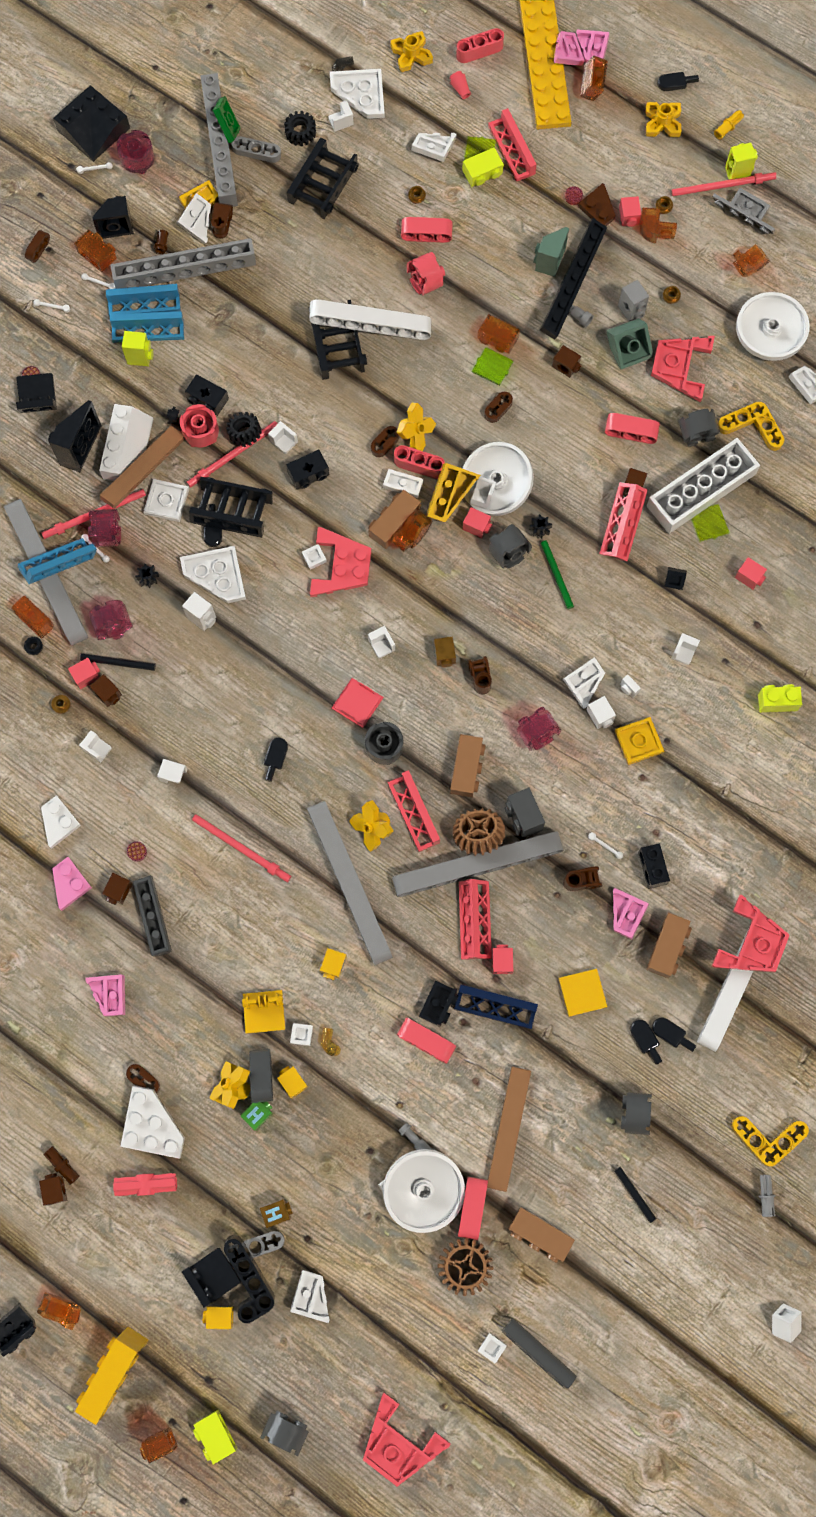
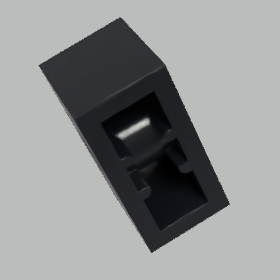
(207, 394)
(314, 463)

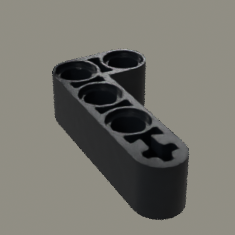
(245, 1275)

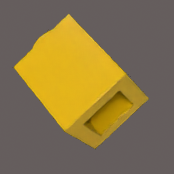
(333, 964)
(291, 1081)
(218, 1317)

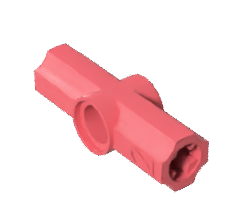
(145, 1184)

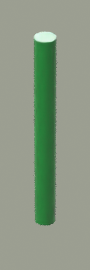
(557, 575)

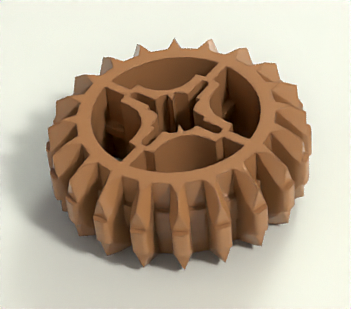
(478, 836)
(482, 1273)

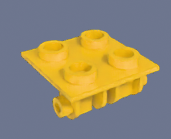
(263, 1011)

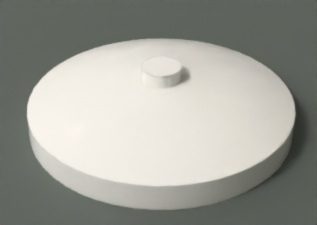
(772, 326)
(509, 470)
(423, 1191)

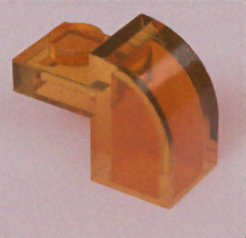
(652, 228)
(750, 261)
(412, 532)
(59, 1310)

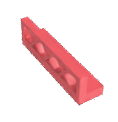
(518, 142)
(626, 521)
(421, 809)
(471, 919)

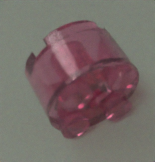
(135, 151)
(104, 527)
(110, 620)
(538, 729)

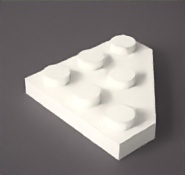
(361, 90)
(216, 572)
(150, 1125)

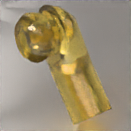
(327, 1043)

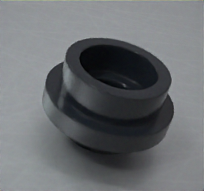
(172, 415)
(29, 642)

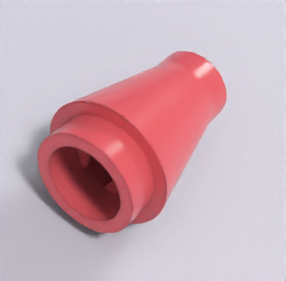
(460, 84)

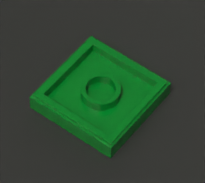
(226, 119)

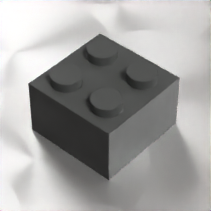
(524, 813)

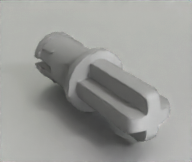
(767, 1196)

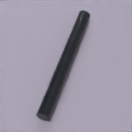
(119, 662)

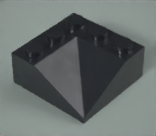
(91, 123)
(75, 437)

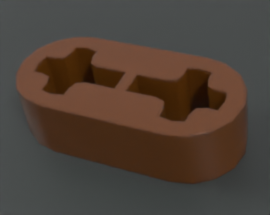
(37, 246)
(501, 409)
(382, 438)
(146, 1076)

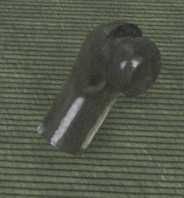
(341, 63)

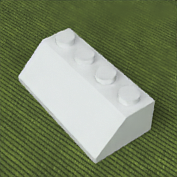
(125, 440)

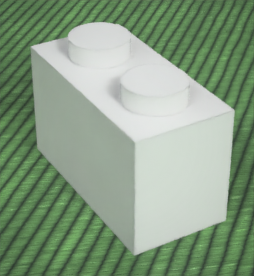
(199, 611)

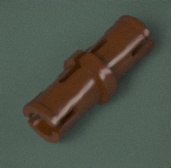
(61, 1165)

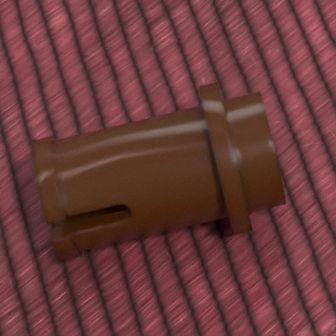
(160, 245)

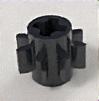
(540, 522)
(146, 570)

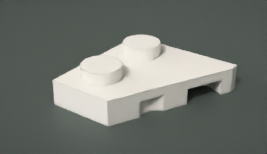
(433, 145)
(196, 218)
(805, 382)
(585, 681)
(57, 821)
(310, 1297)

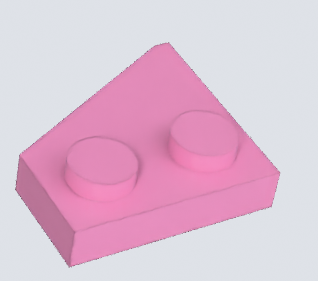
(568, 49)

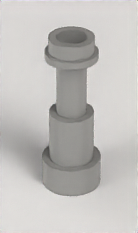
(583, 317)
(419, 1144)

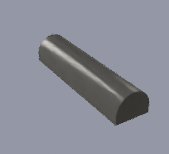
(152, 916)
(539, 1353)

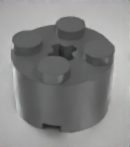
(699, 426)
(509, 546)
(380, 733)
(637, 1113)
(284, 1433)

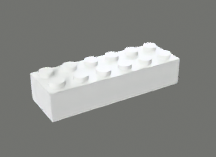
(703, 485)

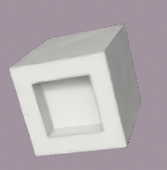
(343, 118)
(283, 437)
(483, 492)
(381, 642)
(685, 649)
(95, 746)
(171, 771)
(786, 1323)

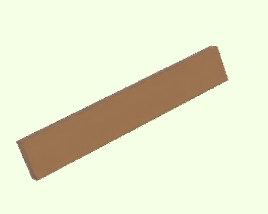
(142, 467)
(508, 1129)

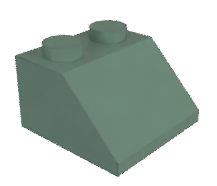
(551, 251)
(630, 343)

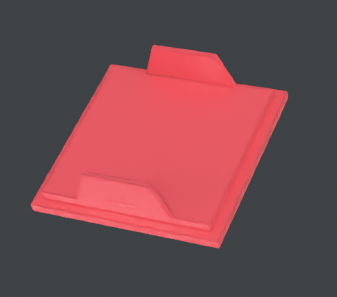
(357, 702)

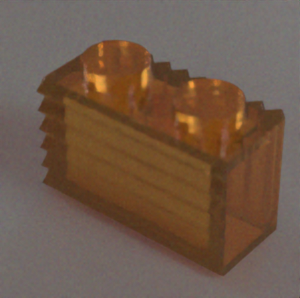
(593, 78)
(95, 250)
(498, 334)
(33, 616)
(158, 1445)

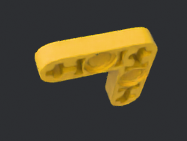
(758, 419)
(765, 1146)

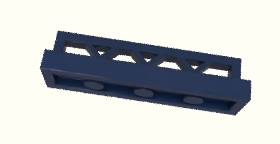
(501, 1000)

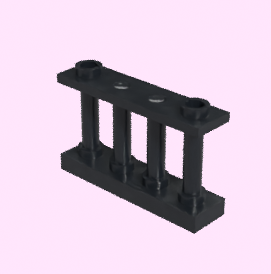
(313, 165)
(323, 350)
(236, 522)

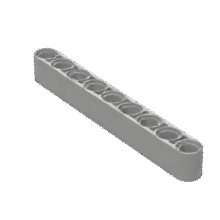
(52, 585)
(472, 866)
(349, 883)

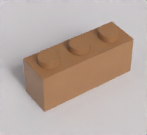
(393, 518)
(467, 766)
(669, 946)
(541, 1235)

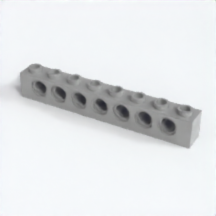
(218, 142)
(183, 264)

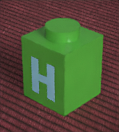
(257, 1114)

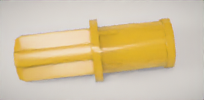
(728, 124)

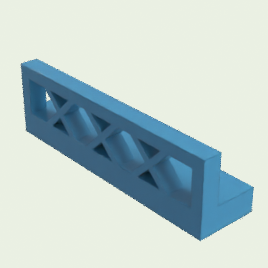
(145, 294)
(151, 321)
(57, 564)

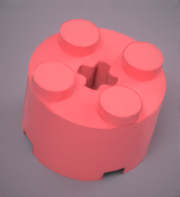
(425, 273)
(199, 426)

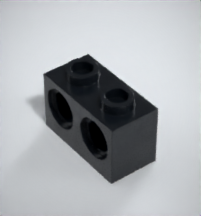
(654, 866)

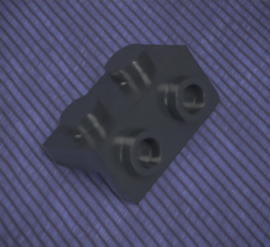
(437, 1004)
(15, 1328)

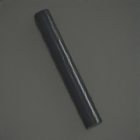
(635, 1194)

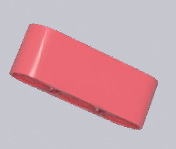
(480, 45)
(426, 229)
(632, 428)
(413, 455)
(426, 1040)
(472, 1208)

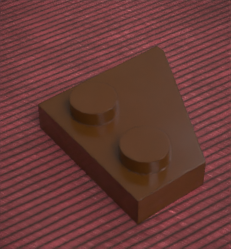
(598, 206)

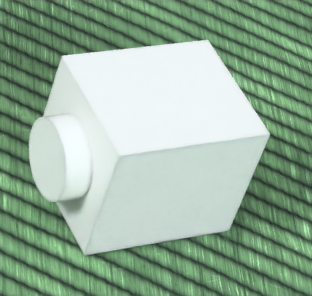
(601, 713)

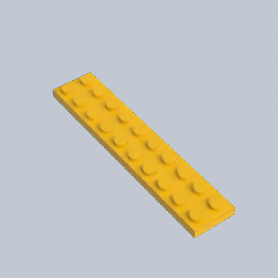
(546, 77)

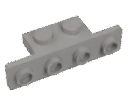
(749, 207)

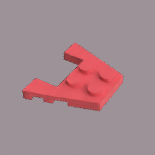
(673, 363)
(349, 565)
(761, 946)
(392, 1452)

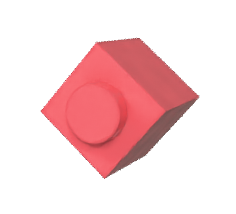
(630, 211)
(477, 523)
(751, 573)
(84, 673)
(502, 960)

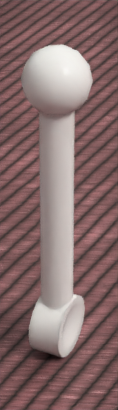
(80, 169)
(84, 276)
(65, 308)
(105, 558)
(592, 836)

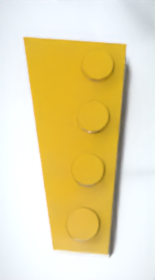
(110, 1375)

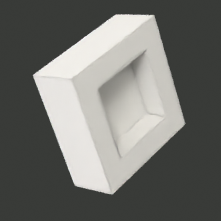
(314, 556)
(629, 686)
(301, 1034)
(492, 1348)

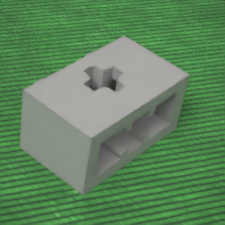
(633, 301)

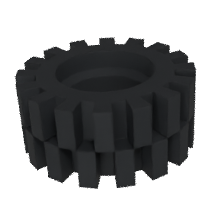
(296, 120)
(240, 422)

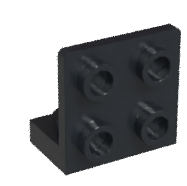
(36, 393)
(211, 1277)

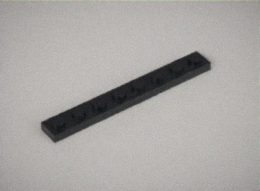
(573, 279)

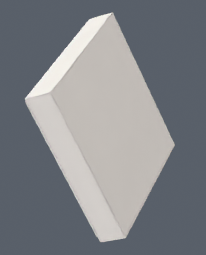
(166, 500)

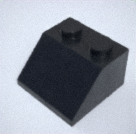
(113, 218)

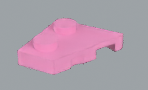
(592, 43)
(69, 883)
(627, 913)
(109, 993)

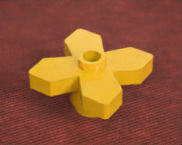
(411, 50)
(663, 118)
(415, 426)
(373, 824)
(232, 1085)

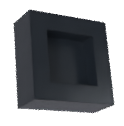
(675, 578)

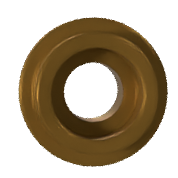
(416, 190)
(664, 200)
(674, 291)
(61, 709)

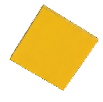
(639, 741)
(582, 992)

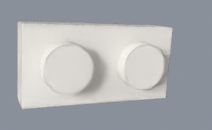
(398, 481)

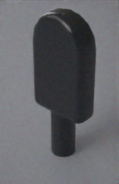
(675, 81)
(212, 536)
(275, 757)
(671, 1033)
(645, 1039)

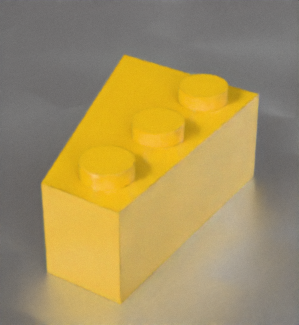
(449, 491)

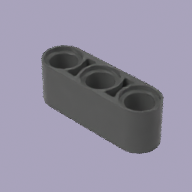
(261, 1075)

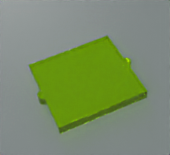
(478, 145)
(492, 366)
(710, 523)

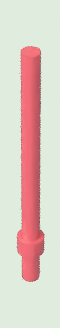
(758, 178)
(226, 458)
(61, 527)
(272, 868)

